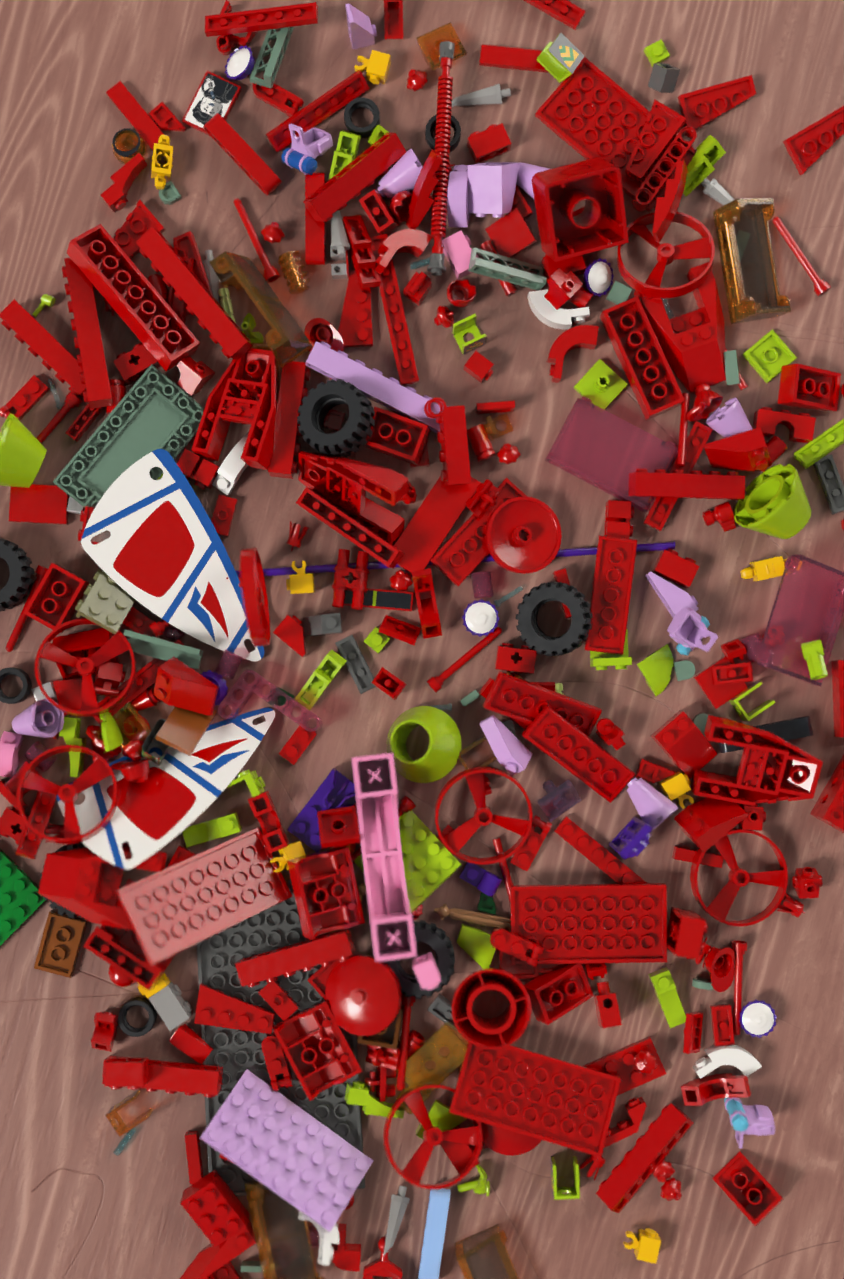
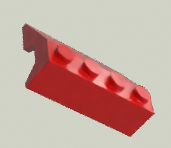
(325, 892)
(316, 1049)

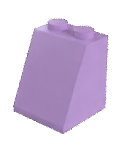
(491, 188)

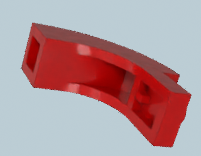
(576, 337)
(426, 603)

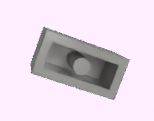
(171, 1006)

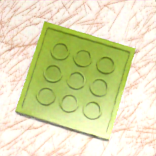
(424, 857)

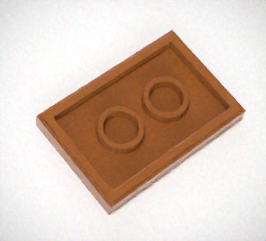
(184, 729)
(60, 944)

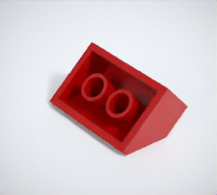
(81, 645)

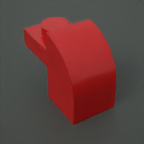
(105, 1031)
(346, 1255)

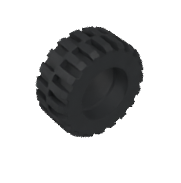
(319, 403)
(19, 575)
(528, 618)
(444, 959)

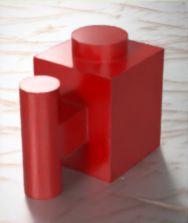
(418, 288)
(108, 676)

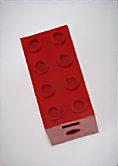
(830, 804)

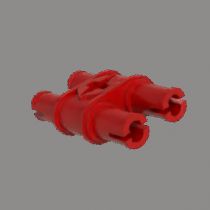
(358, 585)

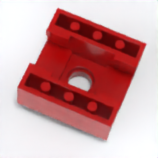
(125, 953)

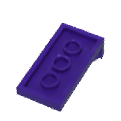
(333, 793)
(632, 838)

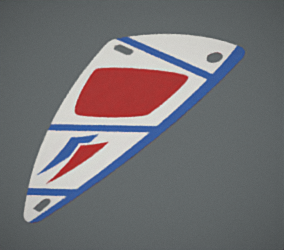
(170, 554)
(174, 793)

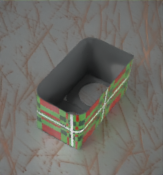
(148, 744)

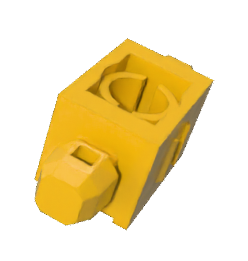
(162, 174)
(764, 569)

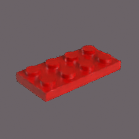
(622, 1064)

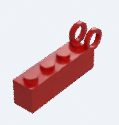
(453, 442)

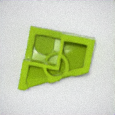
(476, 945)
(441, 1118)

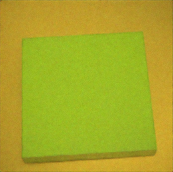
(769, 356)

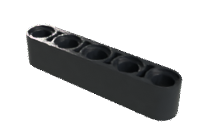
(785, 729)

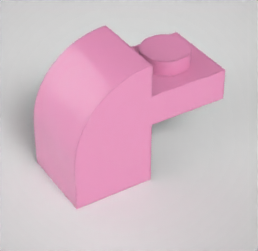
(9, 748)

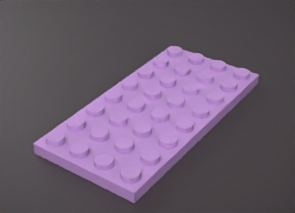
(287, 1150)

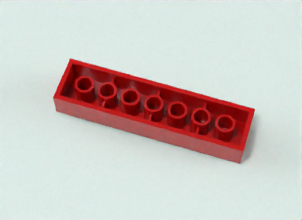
(132, 297)

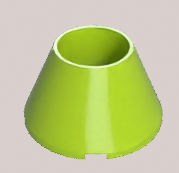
(19, 454)
(774, 503)
(443, 748)

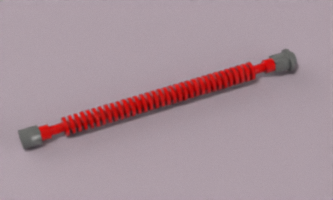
(442, 146)

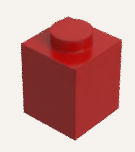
(479, 367)

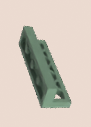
(277, 54)
(505, 272)
(163, 649)

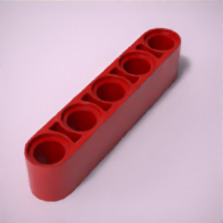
(242, 154)
(668, 161)
(314, 230)

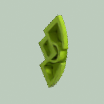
(657, 669)
(110, 731)

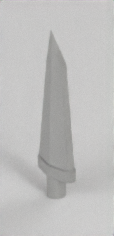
(485, 96)
(716, 191)
(338, 235)
(212, 278)
(397, 1210)

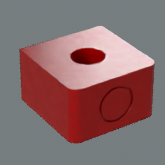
(597, 226)

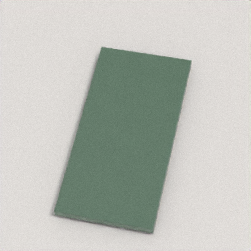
(146, 419)

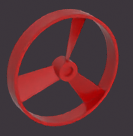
(666, 254)
(255, 597)
(86, 667)
(68, 793)
(482, 816)
(738, 878)
(432, 1137)

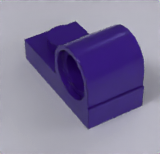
(480, 878)

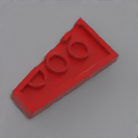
(711, 102)
(658, 132)
(815, 139)
(134, 228)
(356, 315)
(225, 1011)

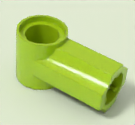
(813, 654)

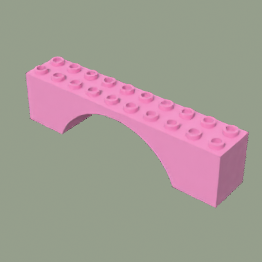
(382, 857)

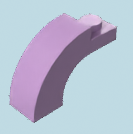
(458, 197)

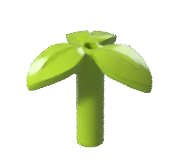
(248, 325)
(480, 1186)

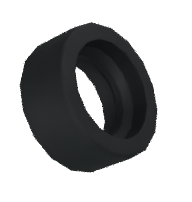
(361, 103)
(454, 124)
(26, 685)
(124, 1025)

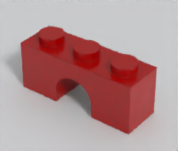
(800, 426)
(271, 826)

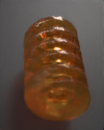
(293, 273)

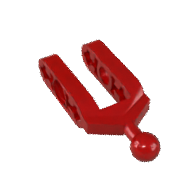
(382, 1266)

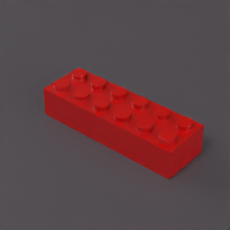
(642, 358)

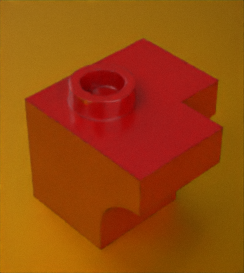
(562, 287)
(193, 375)

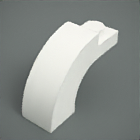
(555, 318)
(231, 468)
(726, 1055)
(326, 1239)

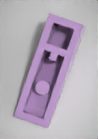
(359, 28)
(671, 595)
(505, 745)

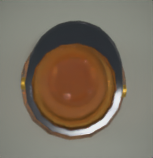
(127, 144)

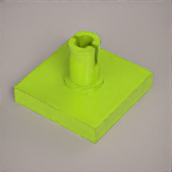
(600, 385)

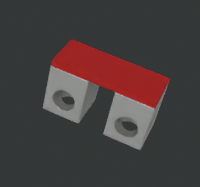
(343, 267)

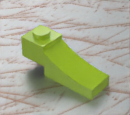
(345, 152)
(702, 163)
(320, 679)
(71, 733)
(212, 829)
(668, 997)
(359, 1094)

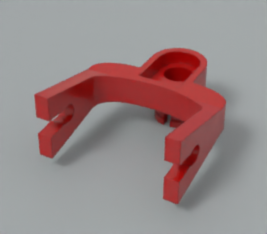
(230, 39)

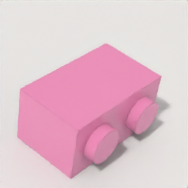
(458, 253)
(427, 971)

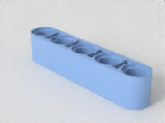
(434, 1234)

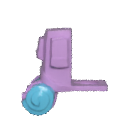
(689, 629)
(749, 1119)

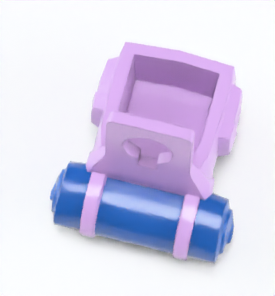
(306, 148)

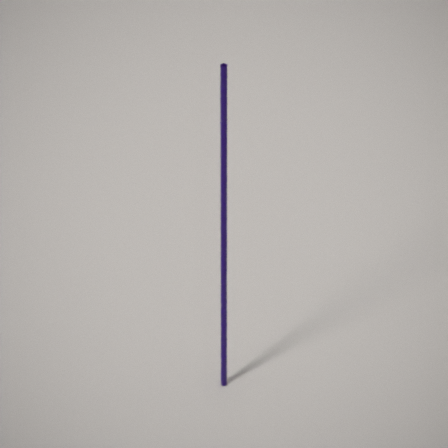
(378, 565)

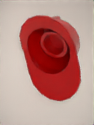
(322, 330)
(133, 770)
(721, 966)

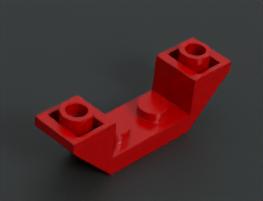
(625, 1128)

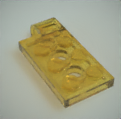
(418, 1074)

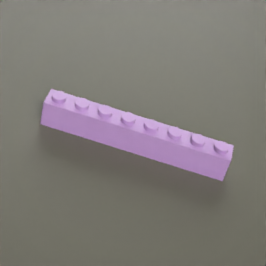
(372, 384)

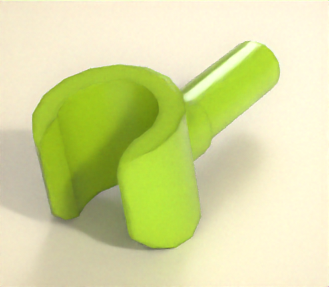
(45, 300)

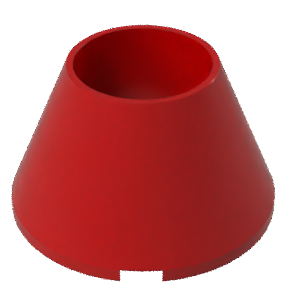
(497, 1031)

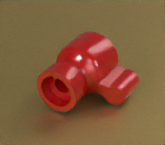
(721, 513)

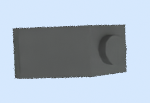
(322, 624)

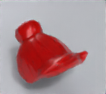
(705, 403)
(95, 733)

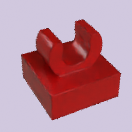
(734, 649)
(595, 969)

